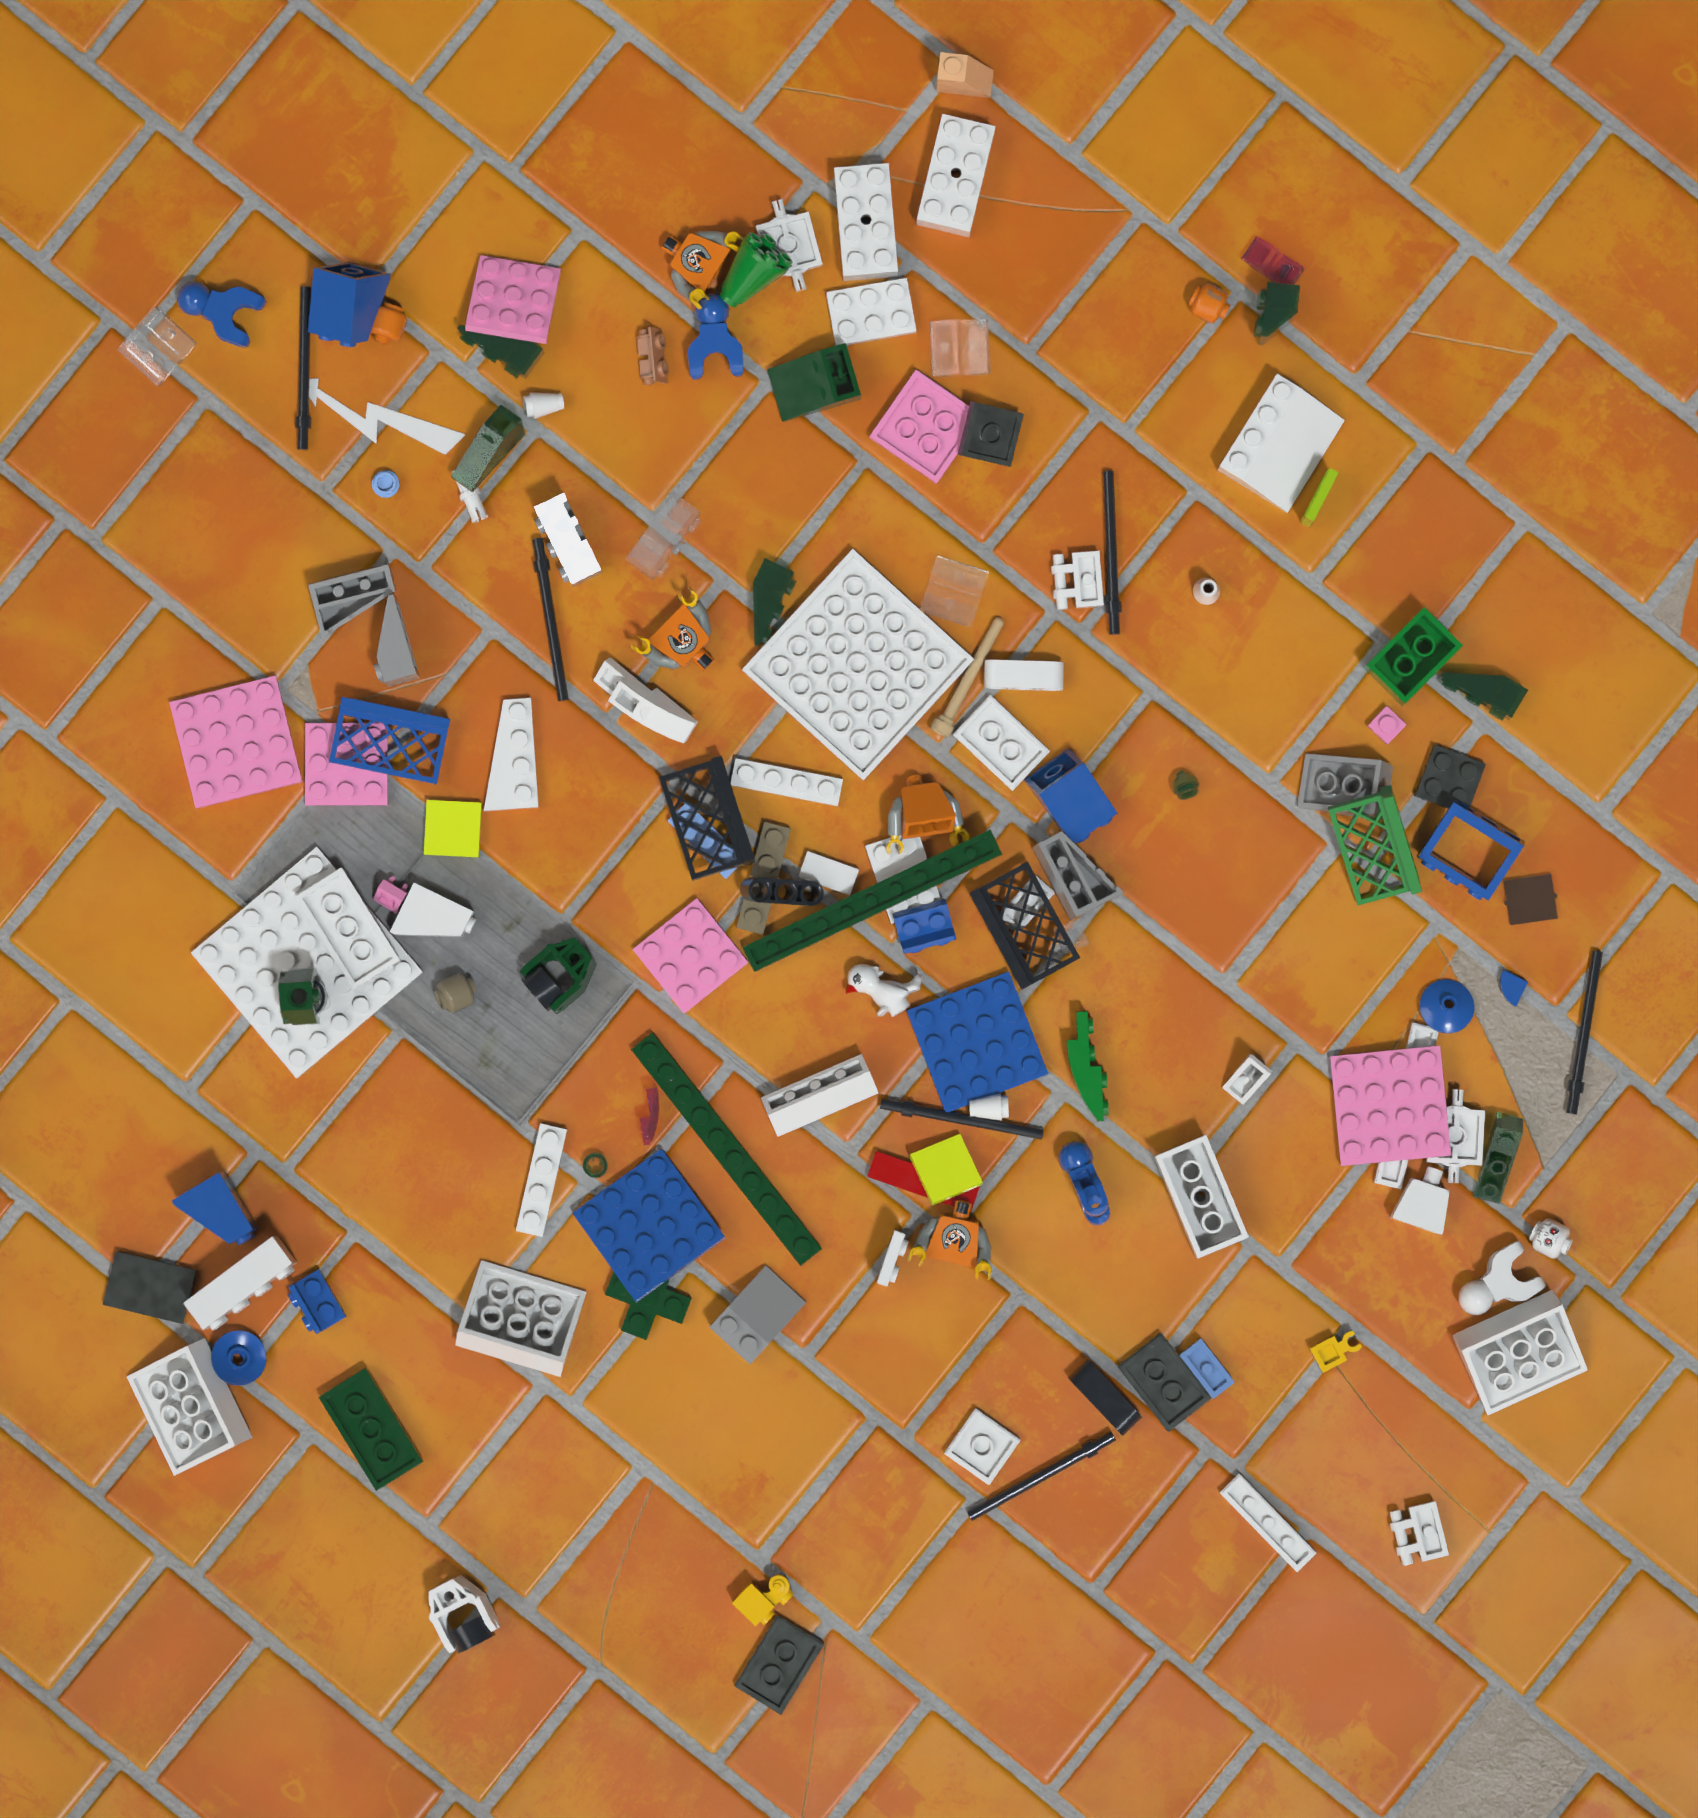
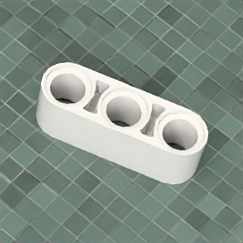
(1024, 675)

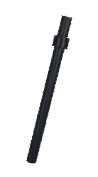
(303, 421)
(541, 567)
(1113, 605)
(1575, 1085)
(908, 1108)
(1088, 1449)

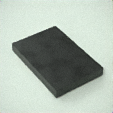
(149, 1287)
(1164, 1382)
(779, 1664)

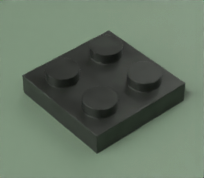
(990, 434)
(1449, 777)

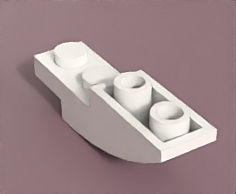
(643, 705)

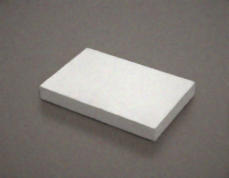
(1001, 743)

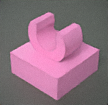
(390, 895)

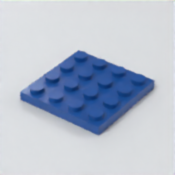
(977, 1042)
(648, 1225)

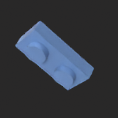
(1206, 1368)

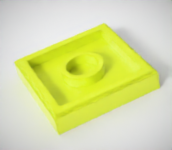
(452, 828)
(946, 1169)

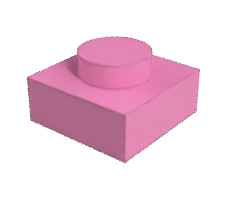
(1386, 725)

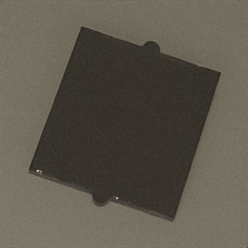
(1530, 899)

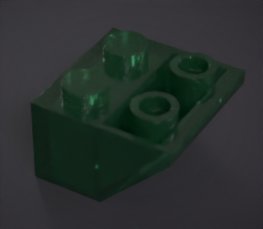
(1278, 309)

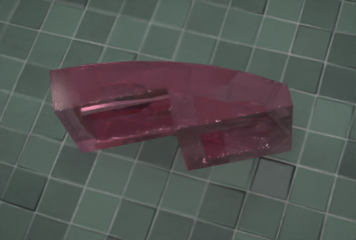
(1271, 263)
(649, 1124)

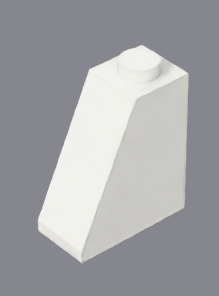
(432, 915)

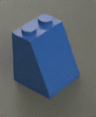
(345, 302)
(1071, 796)
(218, 1209)

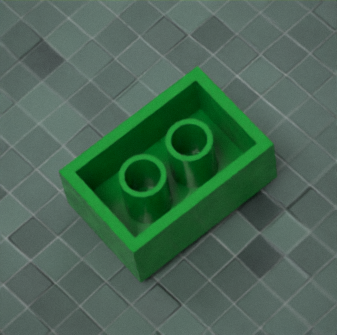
(1413, 656)

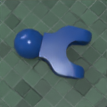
(218, 308)
(714, 337)
(1077, 1161)

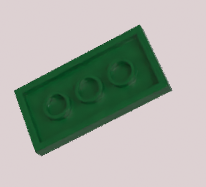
(371, 1429)

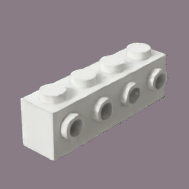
(819, 1095)

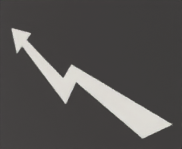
(430, 434)

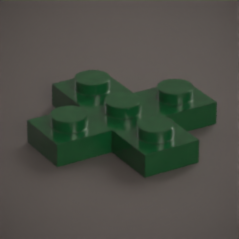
(642, 1314)

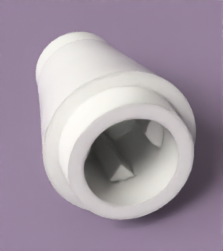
(542, 404)
(1203, 597)
(990, 1107)

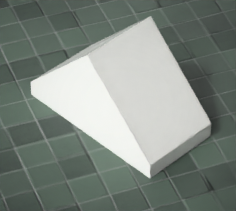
(1247, 1079)

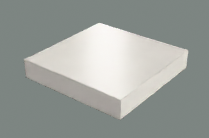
(982, 1446)

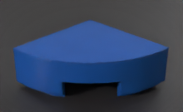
(1512, 987)

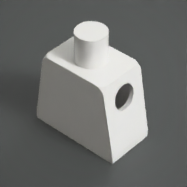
(1423, 1203)

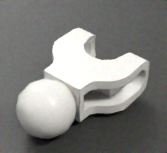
(1498, 1283)

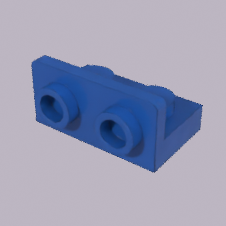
(924, 926)
(316, 1302)

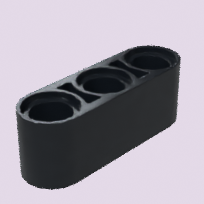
(769, 891)
(1105, 1397)

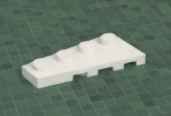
(514, 762)

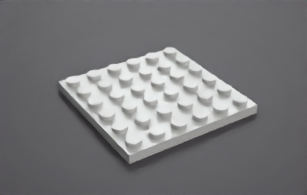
(858, 664)
(278, 937)

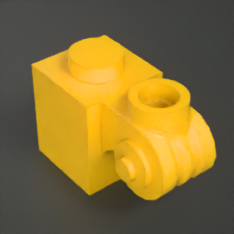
(758, 1605)

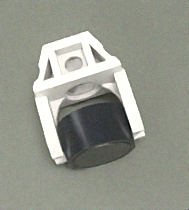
(470, 1633)

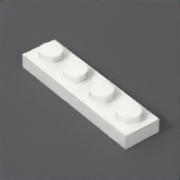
(786, 782)
(541, 1180)

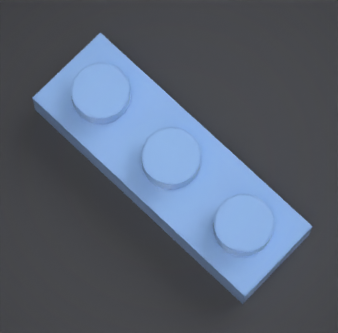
(709, 845)

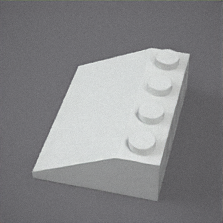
(1281, 443)
(520, 1318)
(1520, 1352)
(189, 1407)

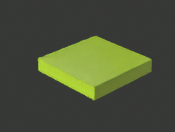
(1319, 497)

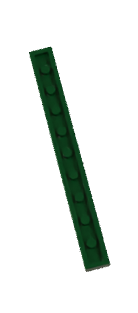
(872, 900)
(726, 1149)

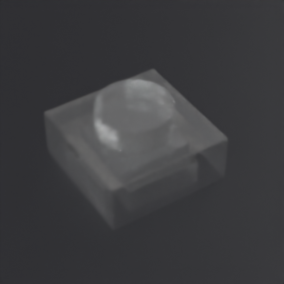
(1076, 935)

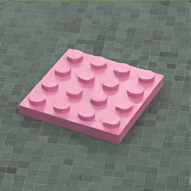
(236, 742)
(1390, 1105)

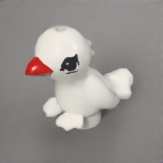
(886, 993)

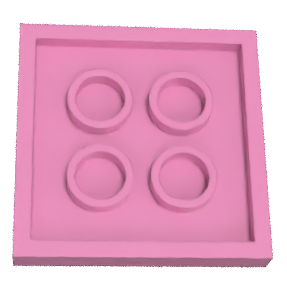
(513, 299)
(923, 427)
(338, 784)
(690, 956)

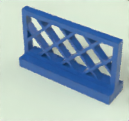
(395, 717)

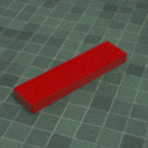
(904, 1176)

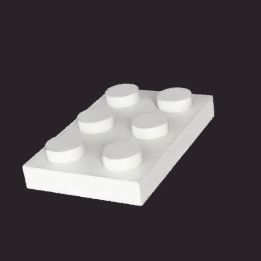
(871, 312)
(889, 865)

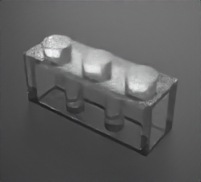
(664, 537)

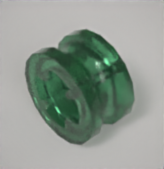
(603, 1162)

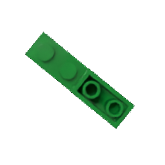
(1087, 1079)

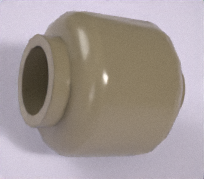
(455, 993)

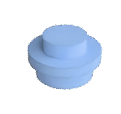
(385, 484)

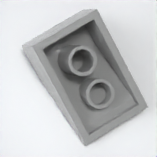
(394, 653)
(1339, 779)
(757, 1314)

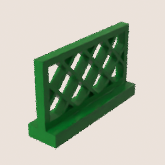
(1399, 846)

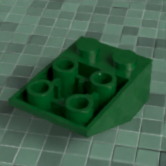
(814, 382)

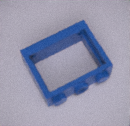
(1485, 826)

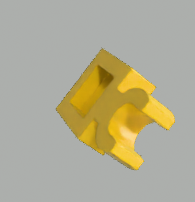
(1331, 1353)

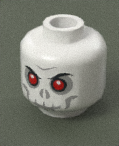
(1551, 1238)

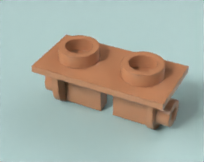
(655, 368)

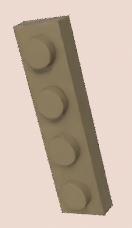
(767, 865)

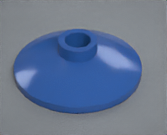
(1440, 1017)
(251, 1352)

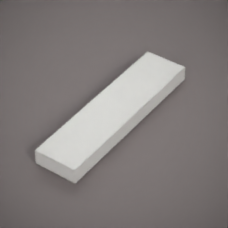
(1267, 1522)

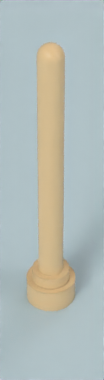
(944, 723)

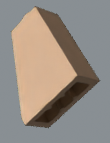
(963, 76)

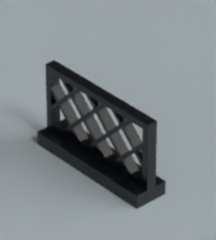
(730, 812)
(1003, 936)

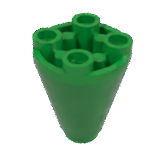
(753, 269)

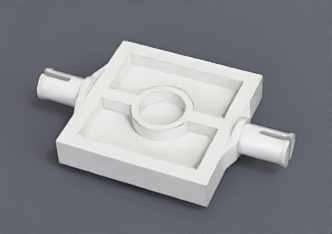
(796, 239)
(1466, 1137)

